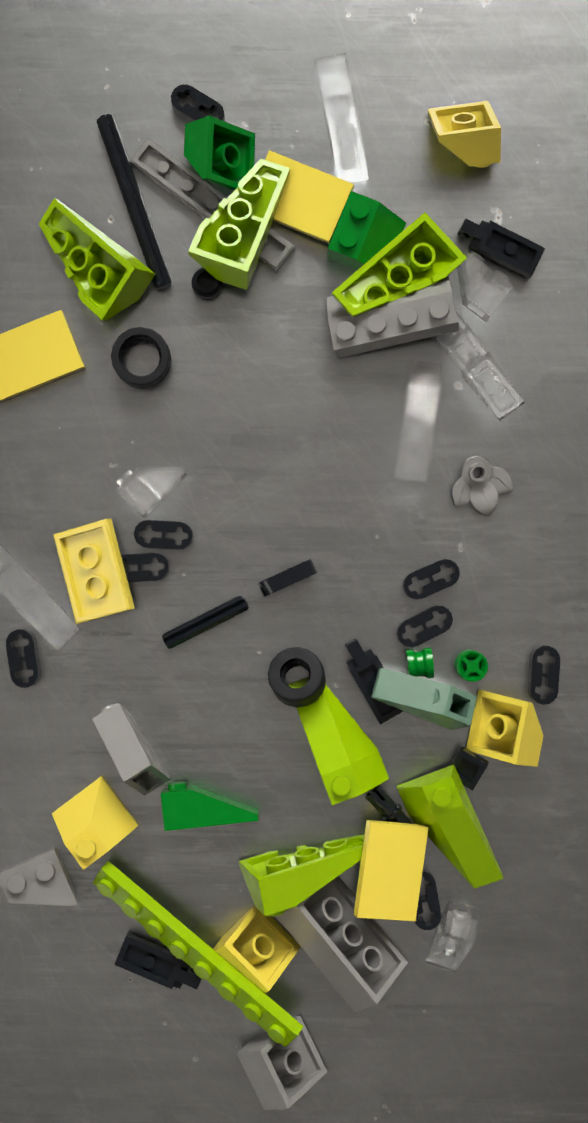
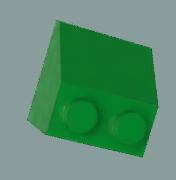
(362, 231)

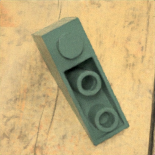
(425, 698)

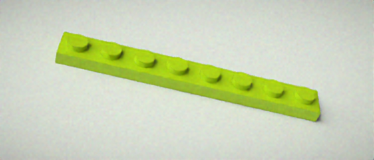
(197, 954)

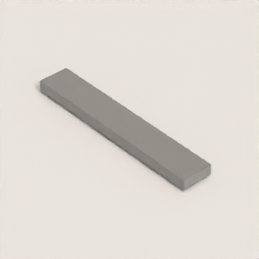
(198, 194)

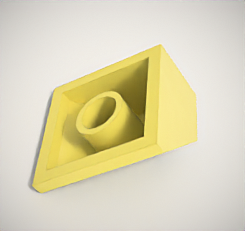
(469, 132)
(505, 729)
(93, 822)
(258, 948)

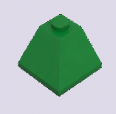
(219, 150)

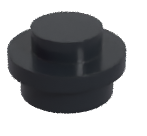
(205, 284)

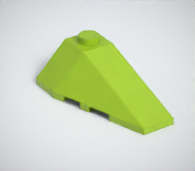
(236, 232)
(405, 265)
(99, 267)
(341, 748)
(444, 807)
(289, 879)

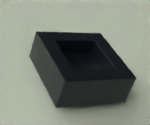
(469, 767)

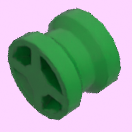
(420, 663)
(475, 669)

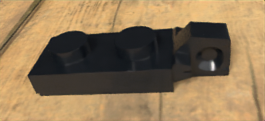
(502, 246)
(364, 670)
(155, 963)

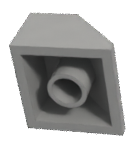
(280, 1072)

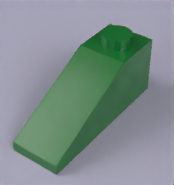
(195, 807)

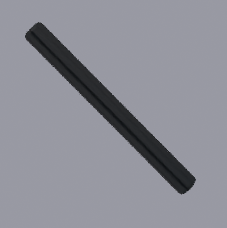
(133, 200)

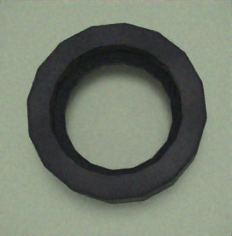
(128, 338)

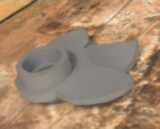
(481, 490)

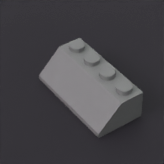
(404, 320)
(345, 948)

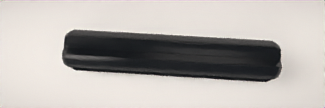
(205, 621)

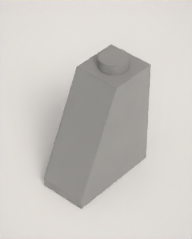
(130, 749)

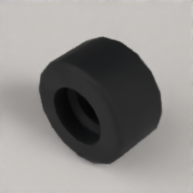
(293, 658)

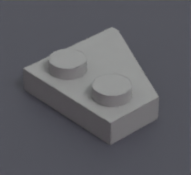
(39, 882)

